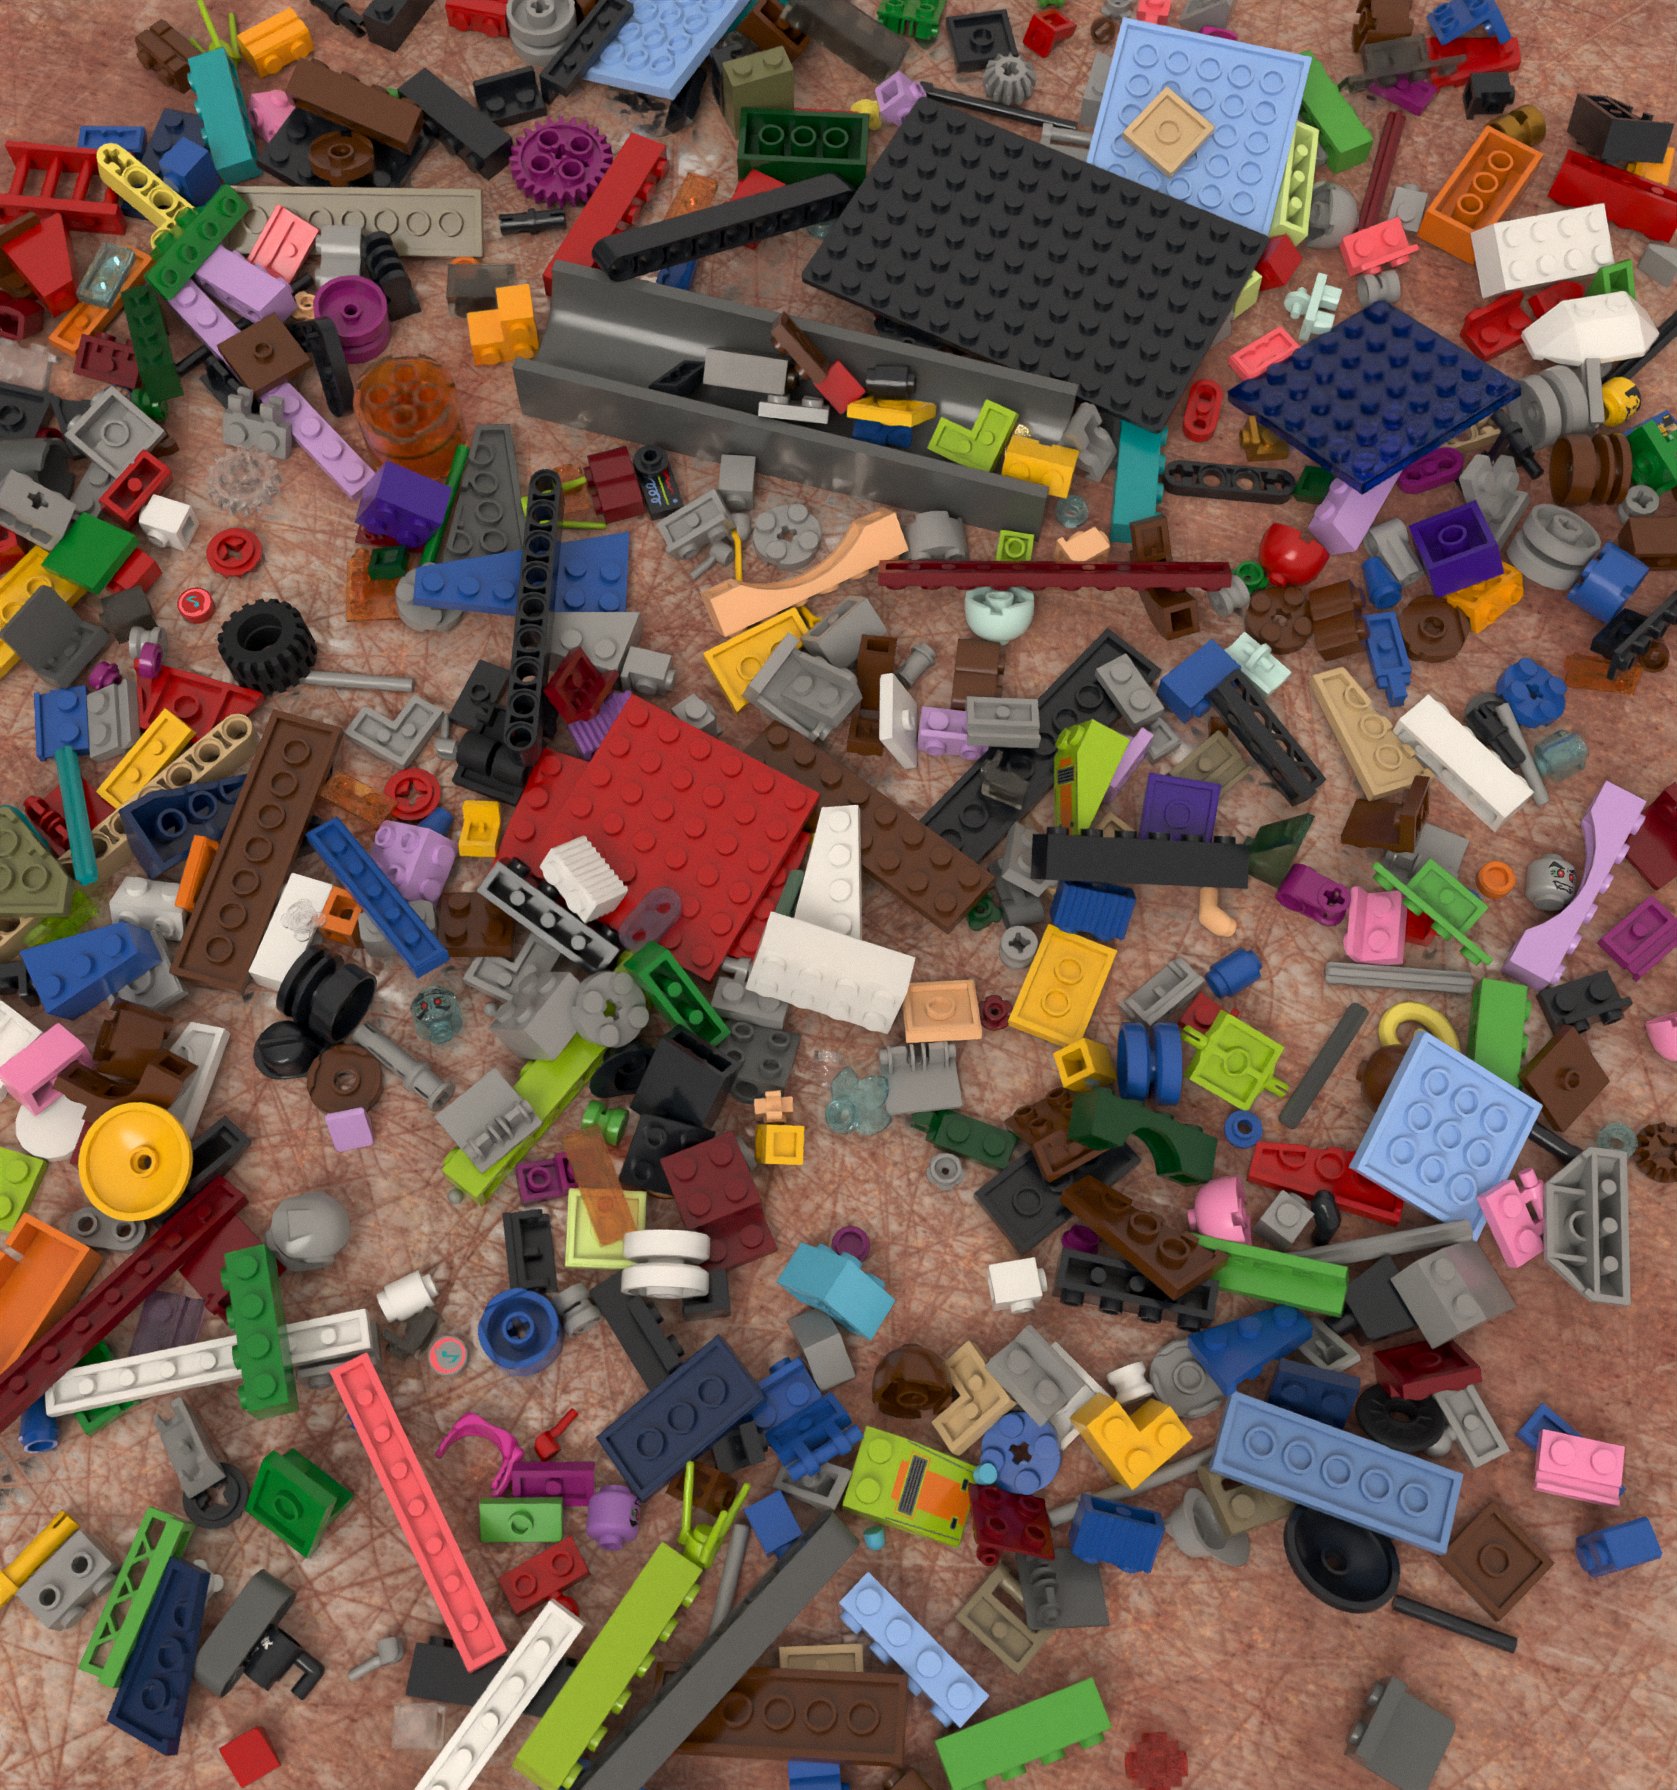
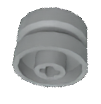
(540, 28)
(1549, 406)
(1553, 546)

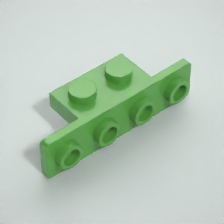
(1443, 901)

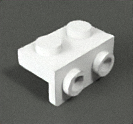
(149, 906)

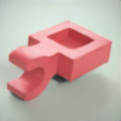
(1154, 11)

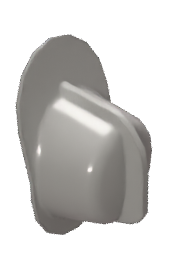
(1200, 1534)

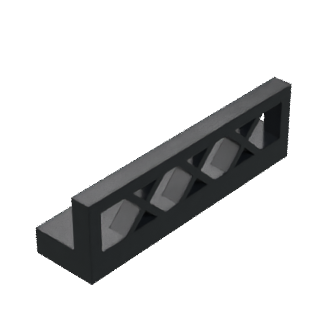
(583, 48)
(1261, 741)

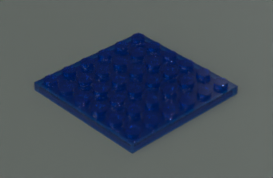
(1374, 395)

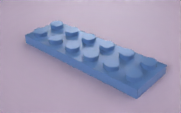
(1336, 1473)

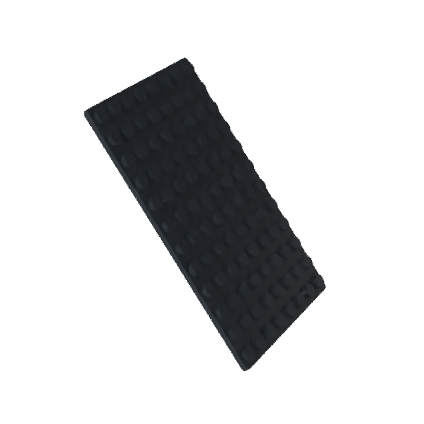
(1038, 262)

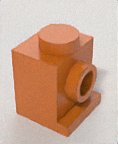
(337, 928)

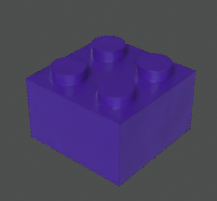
(403, 505)
(1456, 549)

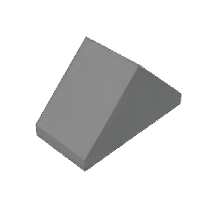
(1207, 12)
(822, 1349)
(1326, 1349)

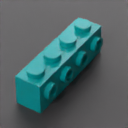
(224, 116)

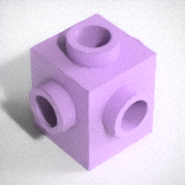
(897, 97)

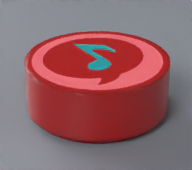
(196, 605)

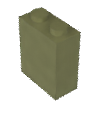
(757, 82)

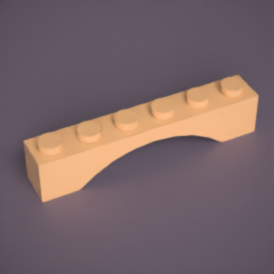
(739, 604)

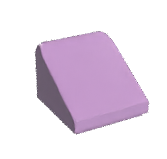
(350, 1129)

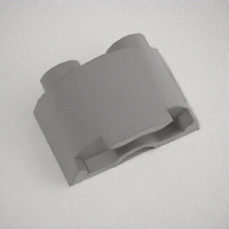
(1092, 441)
(935, 537)

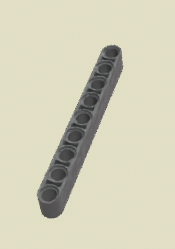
(722, 1658)

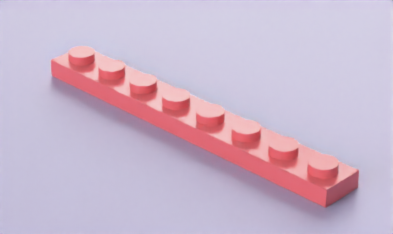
(418, 1513)

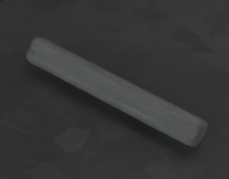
(1323, 1066)

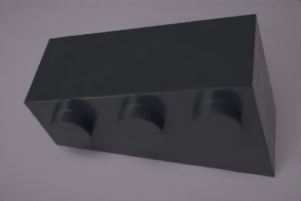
(1616, 133)

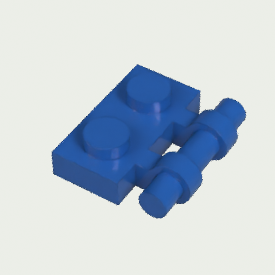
(809, 1429)

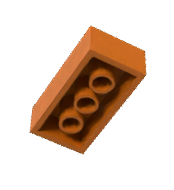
(1479, 192)

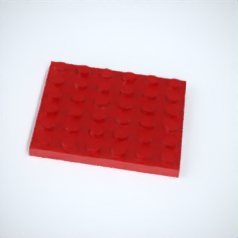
(685, 817)

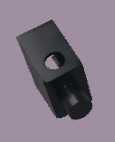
(1373, 1307)

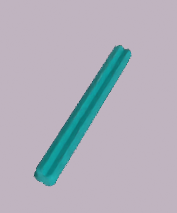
(76, 816)

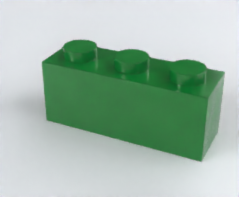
(675, 993)

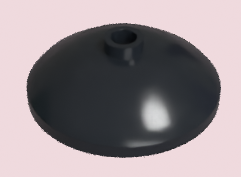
(1341, 1561)

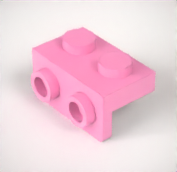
(268, 112)

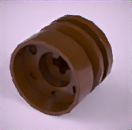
(1590, 469)

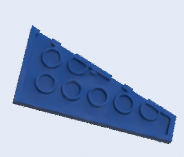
(589, 579)

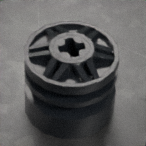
(326, 993)

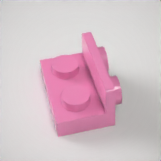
(1376, 927)

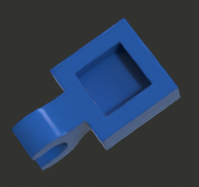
(881, 434)

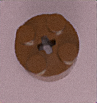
(1381, 22)
(130, 1040)

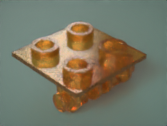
(366, 598)

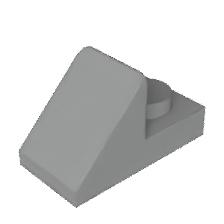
(819, 1490)

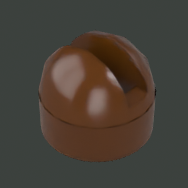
(1107, 34)
(1662, 659)

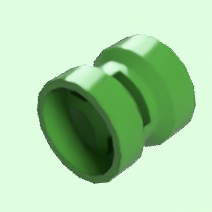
(611, 1121)

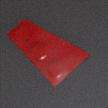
(1482, 56)

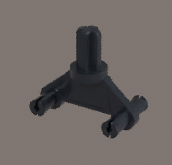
(1511, 443)

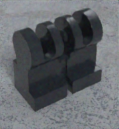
(390, 275)

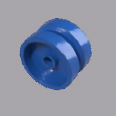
(1149, 1062)

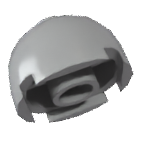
(1331, 215)

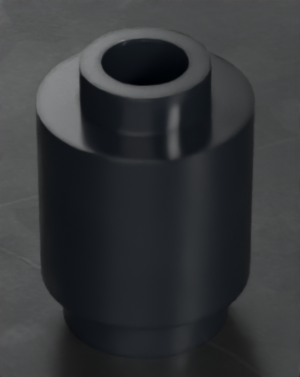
(890, 382)

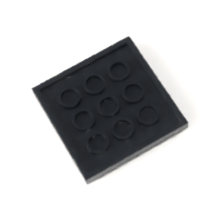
(288, 152)

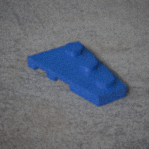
(1247, 1344)

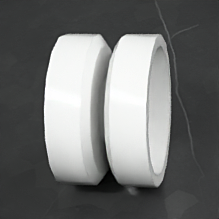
(665, 1264)

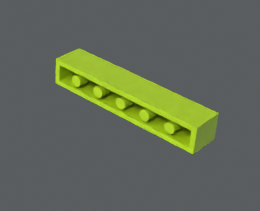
(606, 1669)

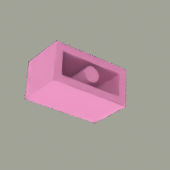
(34, 1069)

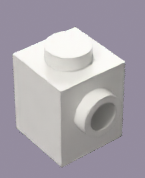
(168, 523)
(1016, 1285)

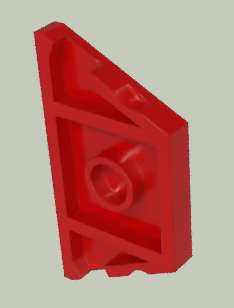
(192, 698)

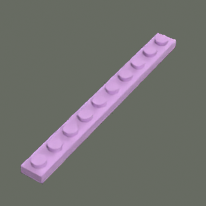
(308, 427)

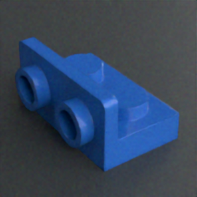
(788, 1392)

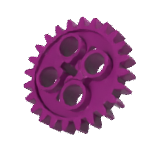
(560, 161)

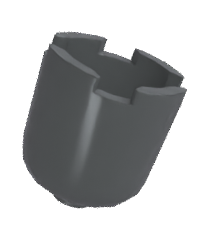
(41, 460)

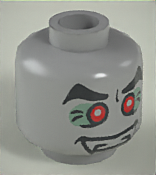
(1550, 882)

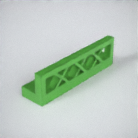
(1280, 1277)
(171, 1544)

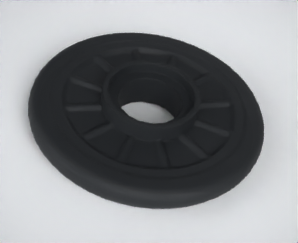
(1417, 1434)

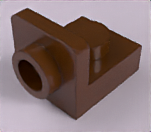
(711, 1489)

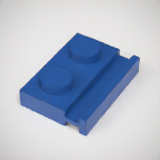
(61, 721)

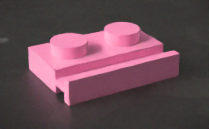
(1578, 1468)

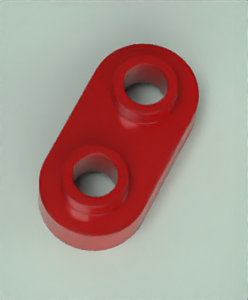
(1200, 412)

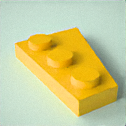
(742, 657)

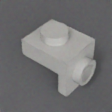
(1408, 204)

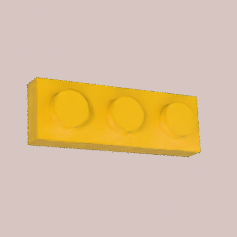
(146, 758)

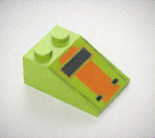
(1083, 772)
(909, 1487)

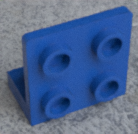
(1460, 16)

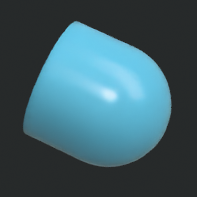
(985, 1474)
(874, 1537)

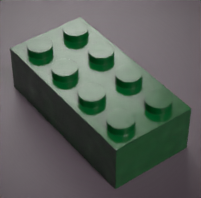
(803, 144)

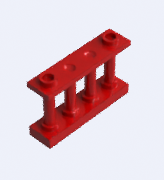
(75, 212)

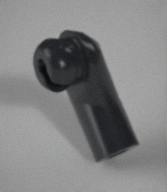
(1326, 1217)

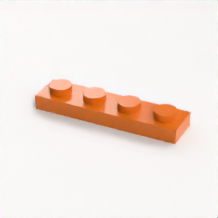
(90, 318)

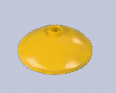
(115, 1155)

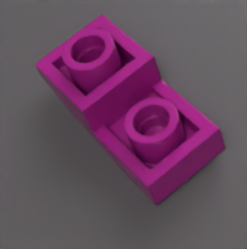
(544, 1179)

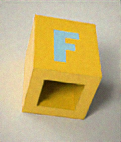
(1084, 1065)

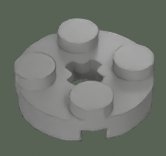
(781, 520)
(422, 617)
(591, 1002)

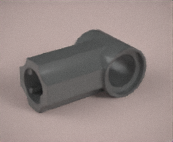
(1016, 904)

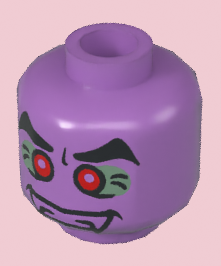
(613, 1517)

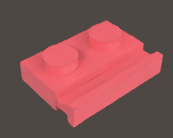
(284, 244)

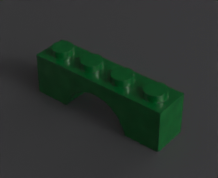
(151, 343)
(1178, 1149)

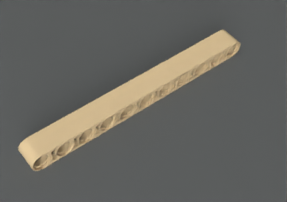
(109, 832)

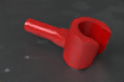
(545, 1443)

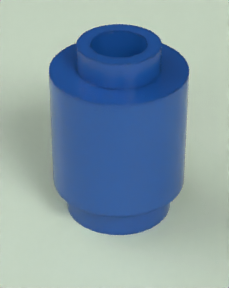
(1233, 973)

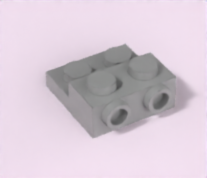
(113, 432)

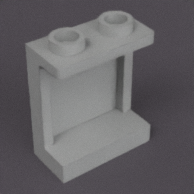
(772, 680)

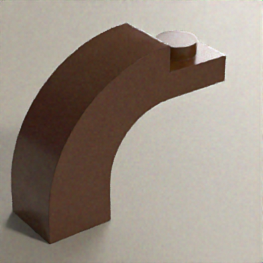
(1170, 611)
(874, 659)
(161, 1084)

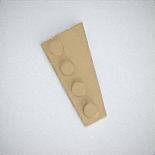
(1373, 750)

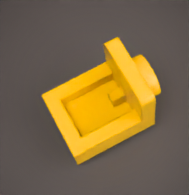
(480, 829)

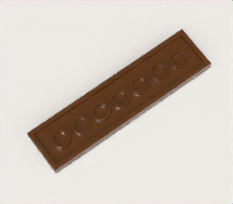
(894, 844)
(256, 852)

